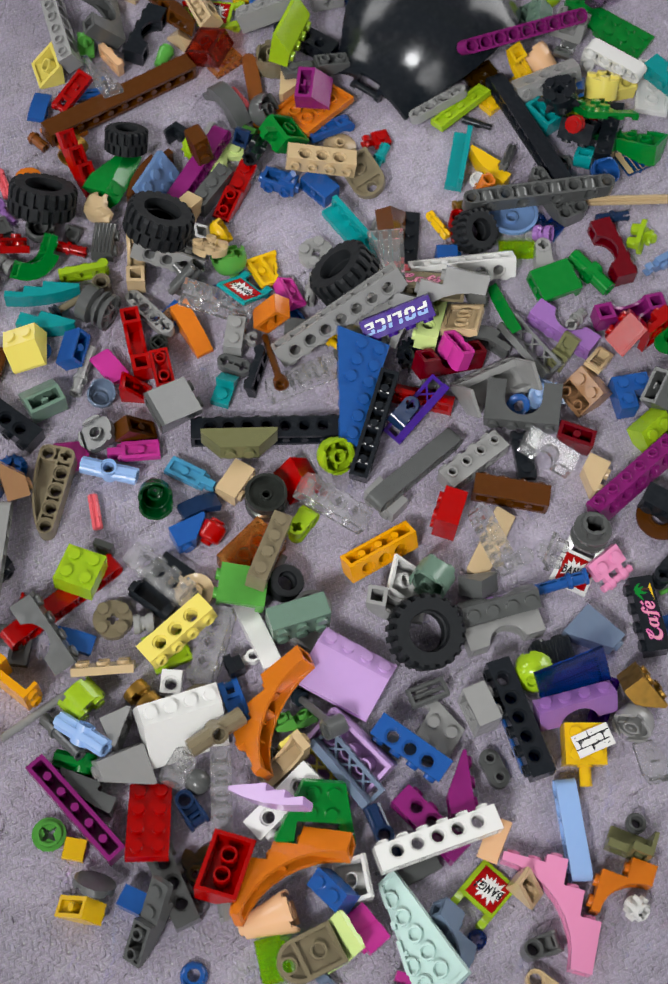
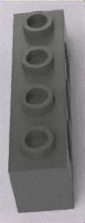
(191, 914)

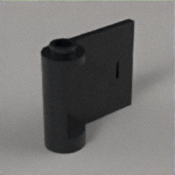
(151, 598)

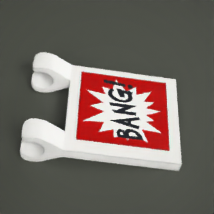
(573, 563)

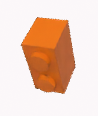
(271, 313)

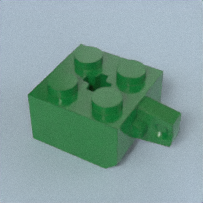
(280, 130)

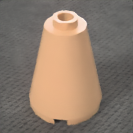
(540, 57)
(272, 918)

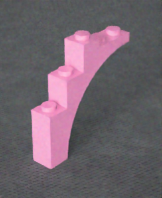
(580, 932)

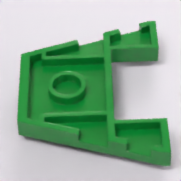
(601, 110)
(329, 806)

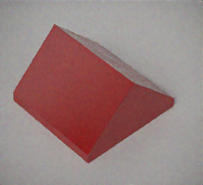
(291, 473)

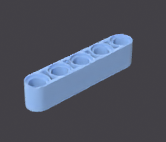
(572, 830)

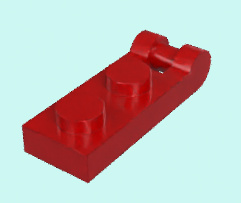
(72, 91)

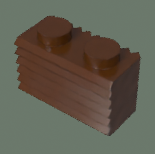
(198, 145)

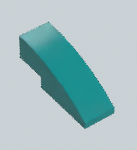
(51, 323)

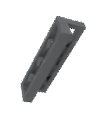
(529, 353)

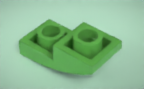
(302, 719)

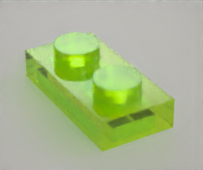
(521, 248)

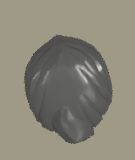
(36, 231)

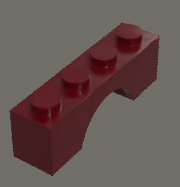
(604, 234)
(427, 362)

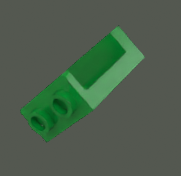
(554, 281)

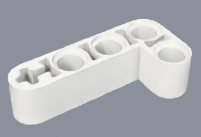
(613, 60)

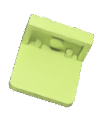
(348, 937)

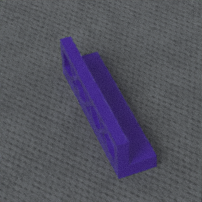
(423, 410)

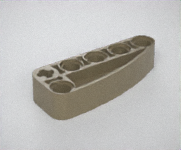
(47, 482)

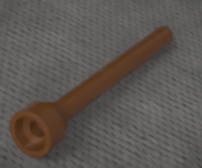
(280, 381)

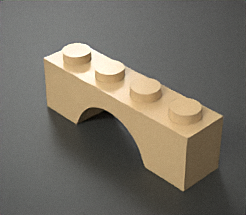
(135, 271)

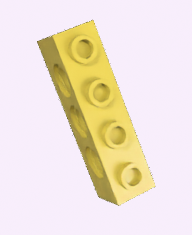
(180, 620)

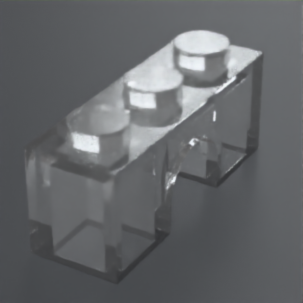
(562, 457)

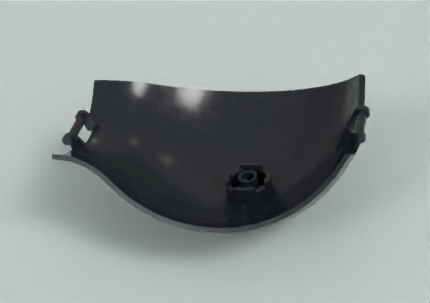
(413, 44)

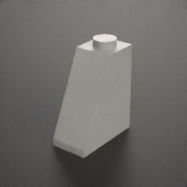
(125, 766)

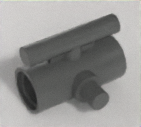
(191, 270)

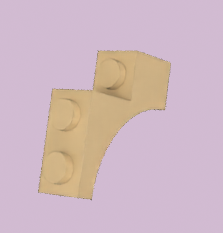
(289, 758)

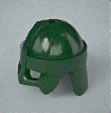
(155, 503)

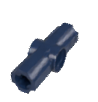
(378, 822)

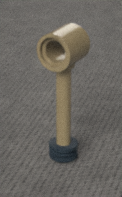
(99, 280)

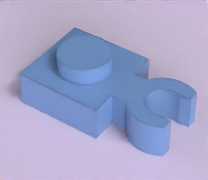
(659, 263)

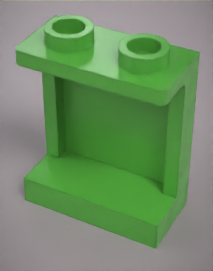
(232, 588)

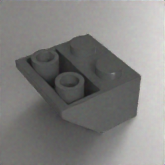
(656, 390)

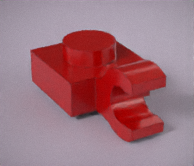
(376, 139)

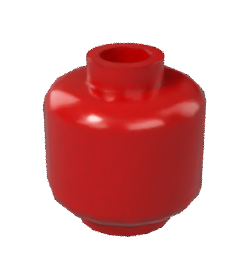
(212, 531)

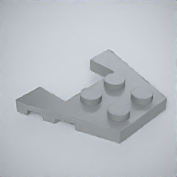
(437, 729)

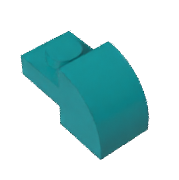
(584, 157)

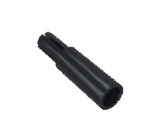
(475, 123)

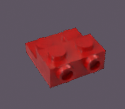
(14, 244)
(655, 326)

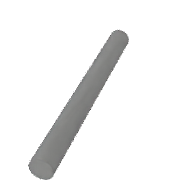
(32, 717)

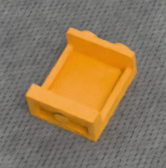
(27, 697)

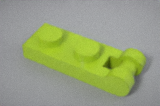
(84, 271)

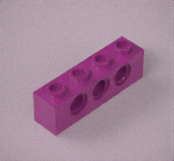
(402, 806)

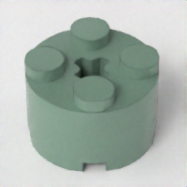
(432, 576)

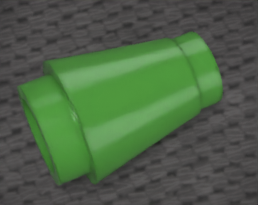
(164, 54)

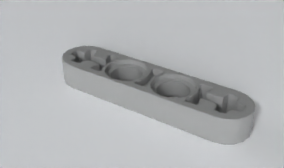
(423, 112)
(152, 312)

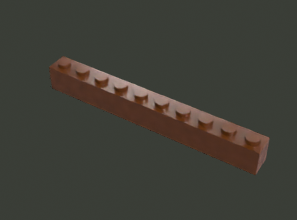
(136, 92)

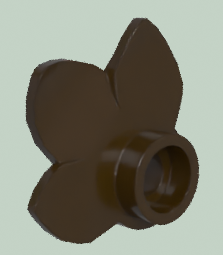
(193, 861)

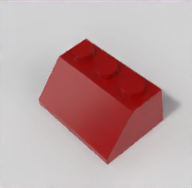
(224, 867)

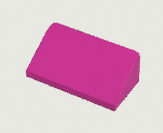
(287, 288)
(108, 366)

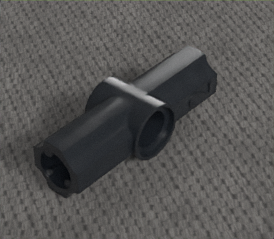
(254, 150)

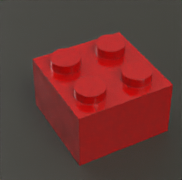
(448, 512)

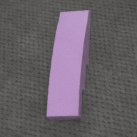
(269, 797)

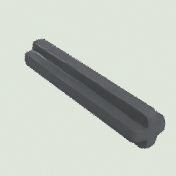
(507, 157)

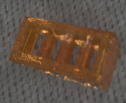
(233, 63)

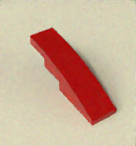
(75, 157)

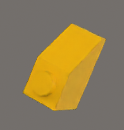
(80, 909)

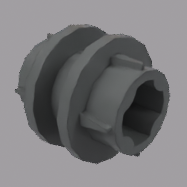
(591, 532)

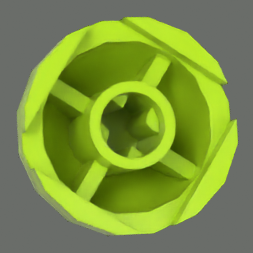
(335, 455)
(530, 663)

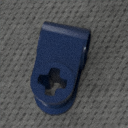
(402, 415)
(193, 813)

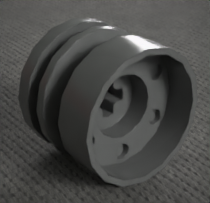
(97, 306)

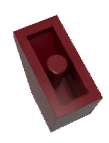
(576, 437)

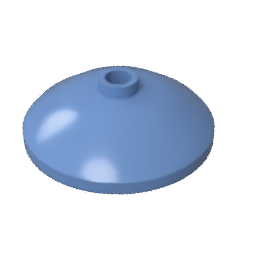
(521, 220)

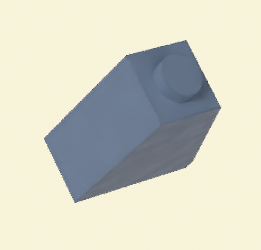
(593, 630)

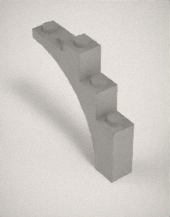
(454, 282)

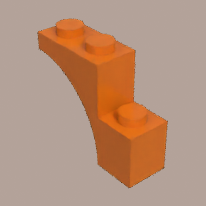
(605, 882)

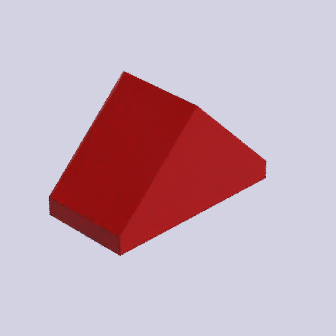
(132, 389)

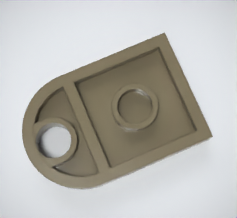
(366, 175)
(312, 953)

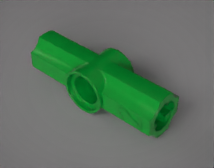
(591, 272)
(64, 759)

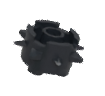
(560, 94)

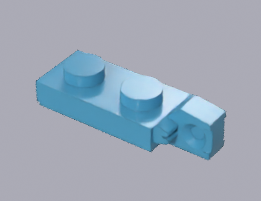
(189, 474)

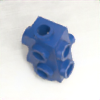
(279, 181)

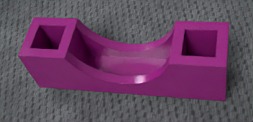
(607, 314)

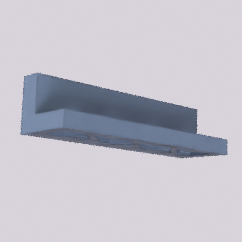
(342, 774)

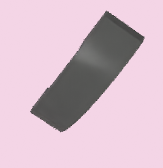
(565, 50)

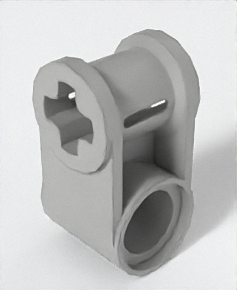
(542, 253)

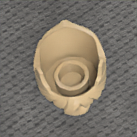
(97, 208)

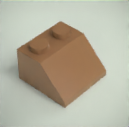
(14, 482)

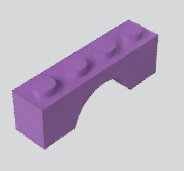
(543, 318)
(553, 709)

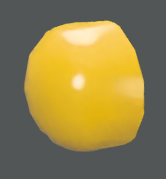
(219, 229)

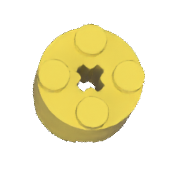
(601, 85)

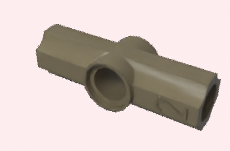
(205, 738)

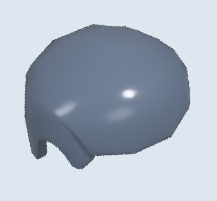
(101, 393)

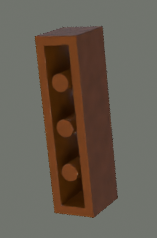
(511, 492)

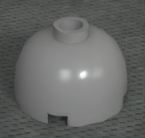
(634, 722)

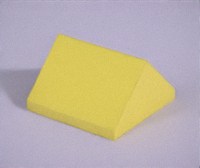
(47, 69)

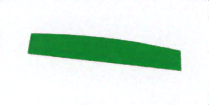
(503, 309)

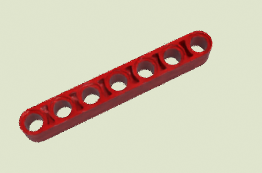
(60, 604)

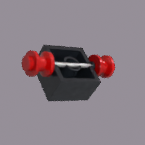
(579, 130)

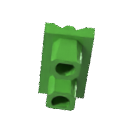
(85, 45)

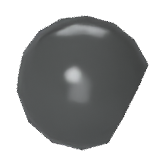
(198, 782)

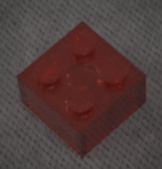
(209, 47)

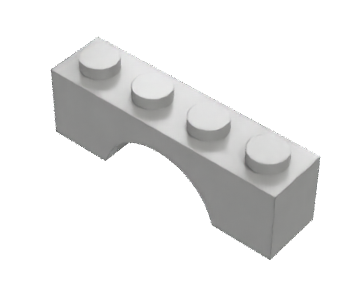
(525, 625)

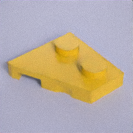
(263, 268)

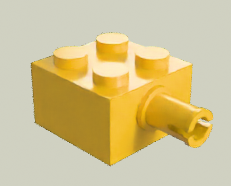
(570, 756)

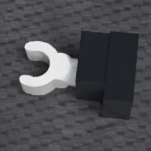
(236, 665)

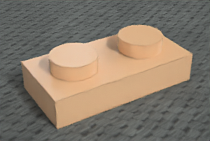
(107, 55)

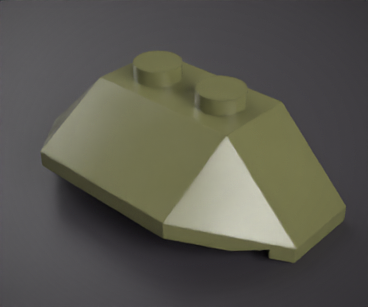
(239, 442)

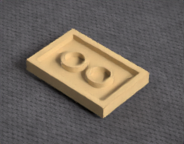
(463, 319)
(103, 667)

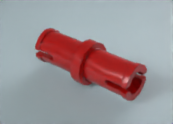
(70, 248)

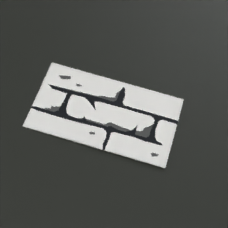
(593, 740)

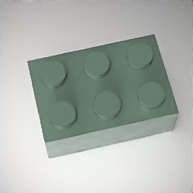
(298, 617)

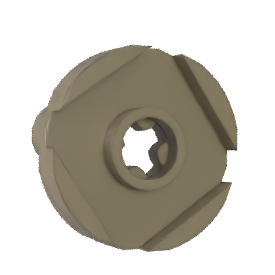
(119, 628)

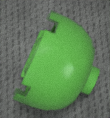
(232, 263)

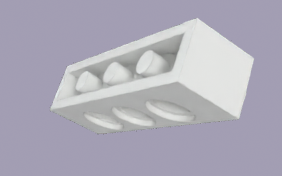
(257, 819)

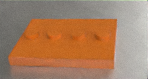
(312, 119)

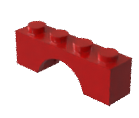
(136, 343)

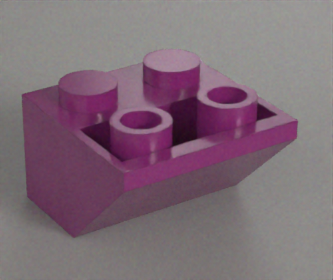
(313, 88)

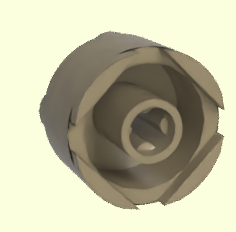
(266, 68)

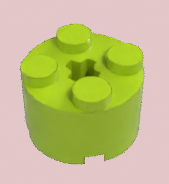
(82, 699)

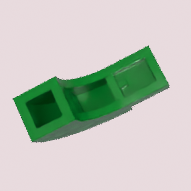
(41, 264)

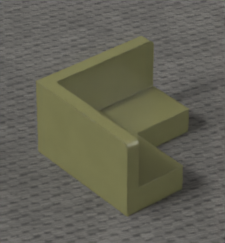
(630, 845)

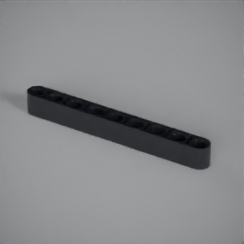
(526, 126)

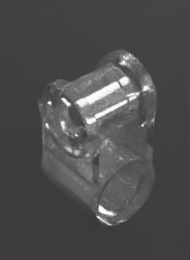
(177, 769)

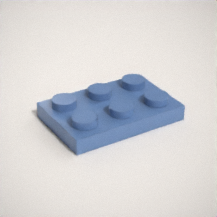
(158, 175)

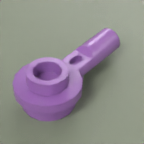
(3, 211)

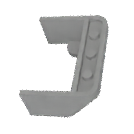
(472, 388)

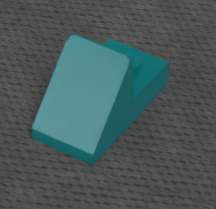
(224, 389)

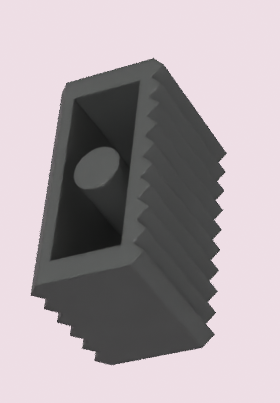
(104, 241)

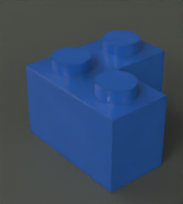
(626, 392)

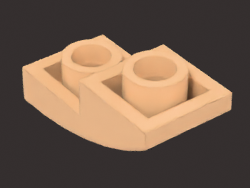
(492, 846)

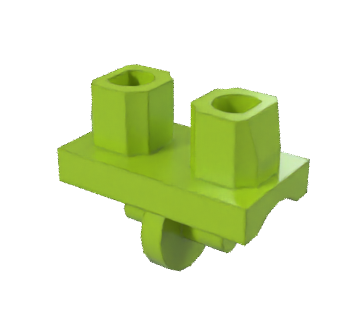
(643, 237)

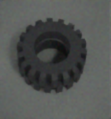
(126, 139)
(485, 228)

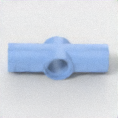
(120, 472)
(82, 734)

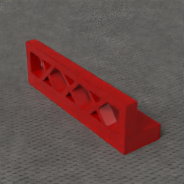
(443, 406)

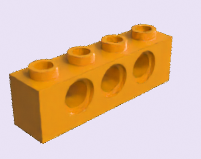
(379, 551)

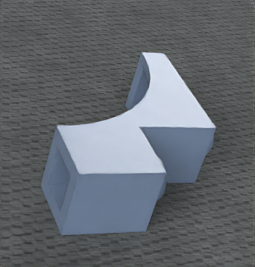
(449, 920)

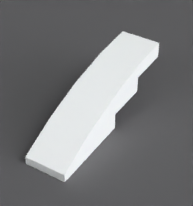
(257, 635)

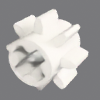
(636, 908)

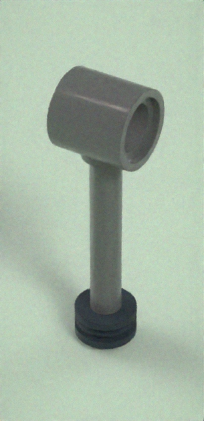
(329, 725)

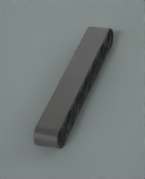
(414, 470)

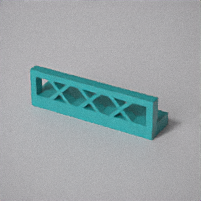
(458, 160)
(345, 222)

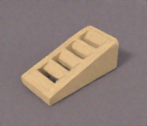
(599, 360)

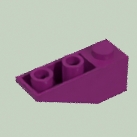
(460, 792)

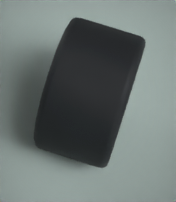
(295, 577)

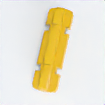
(438, 225)

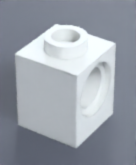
(171, 676)

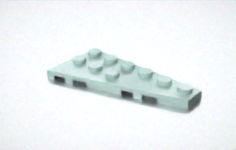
(421, 944)

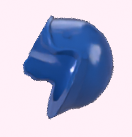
(605, 166)

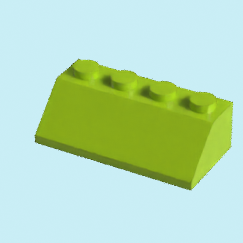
(289, 33)

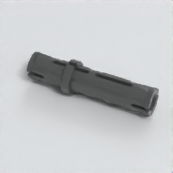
(47, 722)

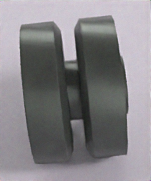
(264, 495)

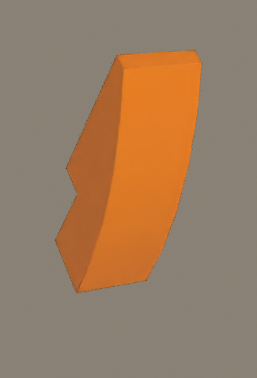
(191, 330)

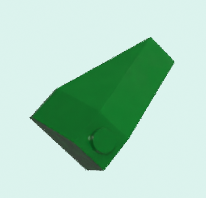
(642, 147)
(112, 178)

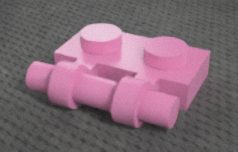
(605, 563)

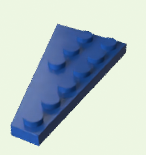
(357, 375)

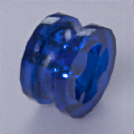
(483, 937)

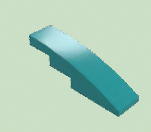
(48, 294)

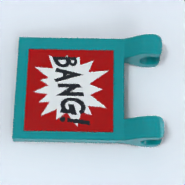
(243, 291)

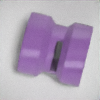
(543, 232)

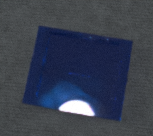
(573, 673)

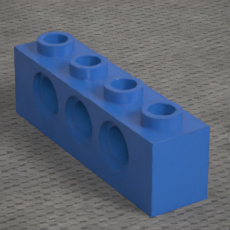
(387, 725)

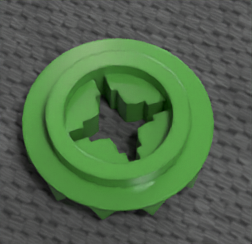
(49, 824)

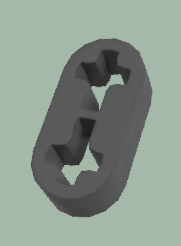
(233, 365)

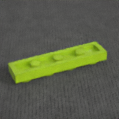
(458, 110)

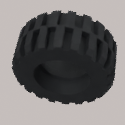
(42, 198)
(158, 221)
(342, 270)
(449, 624)

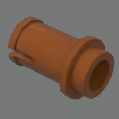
(35, 139)

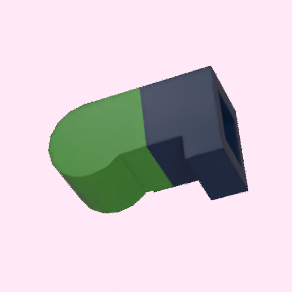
(244, 135)

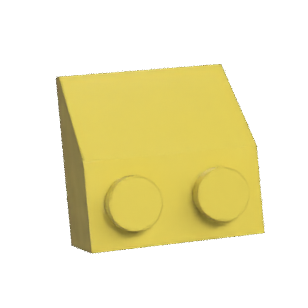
(25, 347)

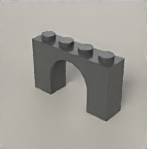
(105, 28)
(499, 415)

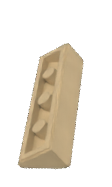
(480, 561)

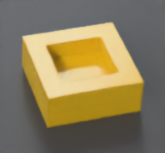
(74, 849)

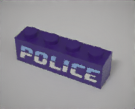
(398, 317)

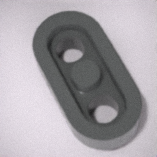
(493, 768)

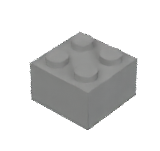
(480, 708)

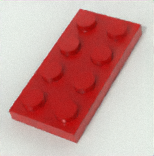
(148, 823)

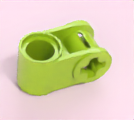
(302, 524)

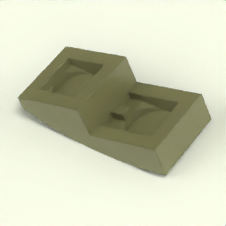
(564, 349)

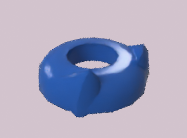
(519, 397)
(194, 965)

